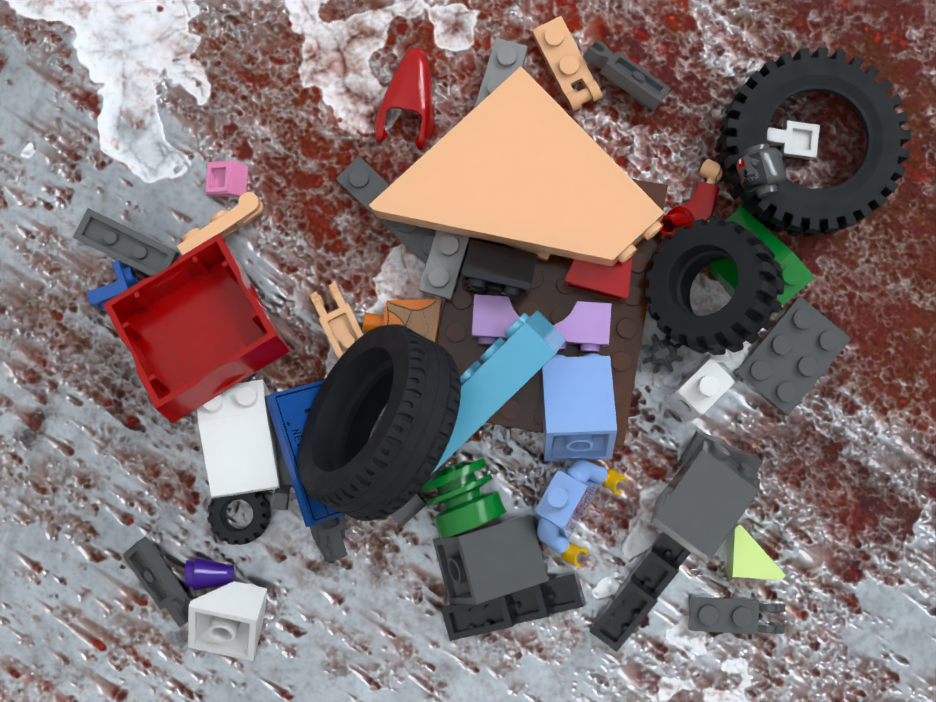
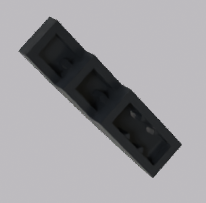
(639, 591)
(529, 604)

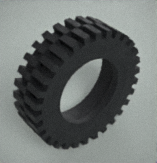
(800, 207)

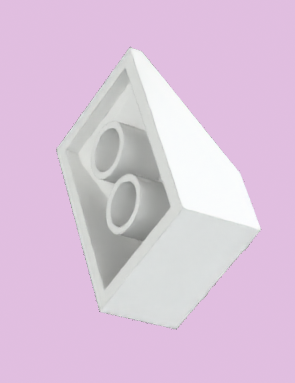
(239, 441)

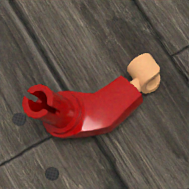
(700, 205)

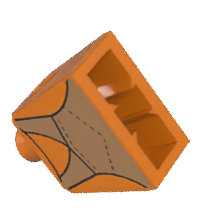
(415, 314)

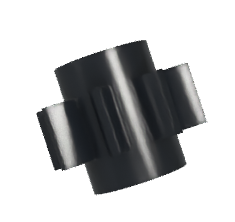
(658, 363)

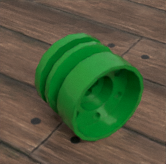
(462, 498)

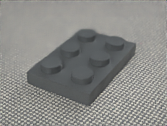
(792, 356)

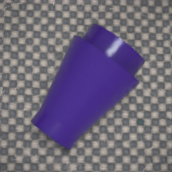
(207, 574)

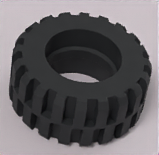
(682, 261)

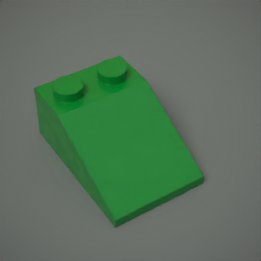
(794, 272)

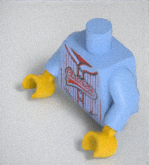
(566, 502)

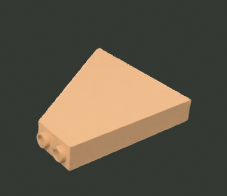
(524, 180)

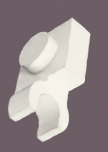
(795, 139)

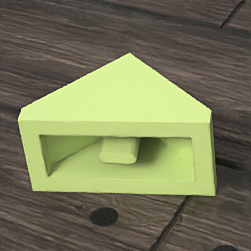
(748, 559)

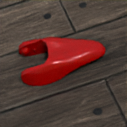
(410, 91)

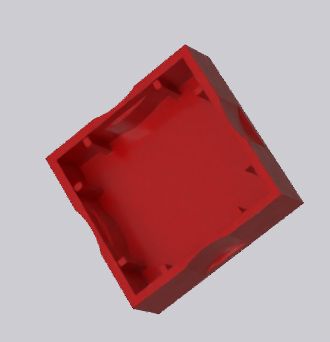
(195, 329)

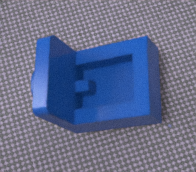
(126, 279)

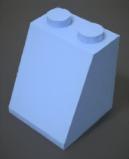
(578, 408)

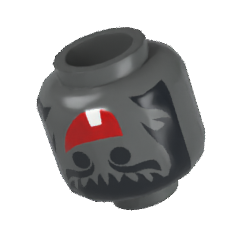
(761, 170)

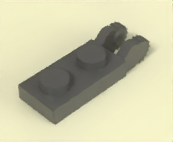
(732, 615)

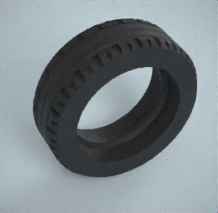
(423, 401)

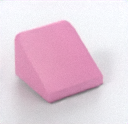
(226, 178)

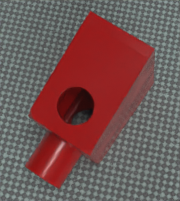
(600, 279)

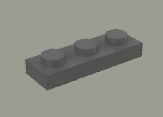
(124, 243)

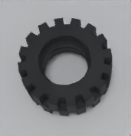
(239, 536)

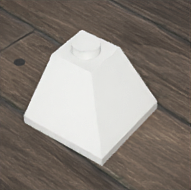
(228, 620)

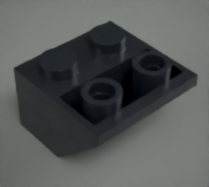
(498, 269)

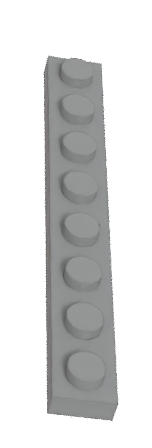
(448, 248)

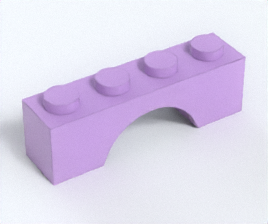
(584, 326)

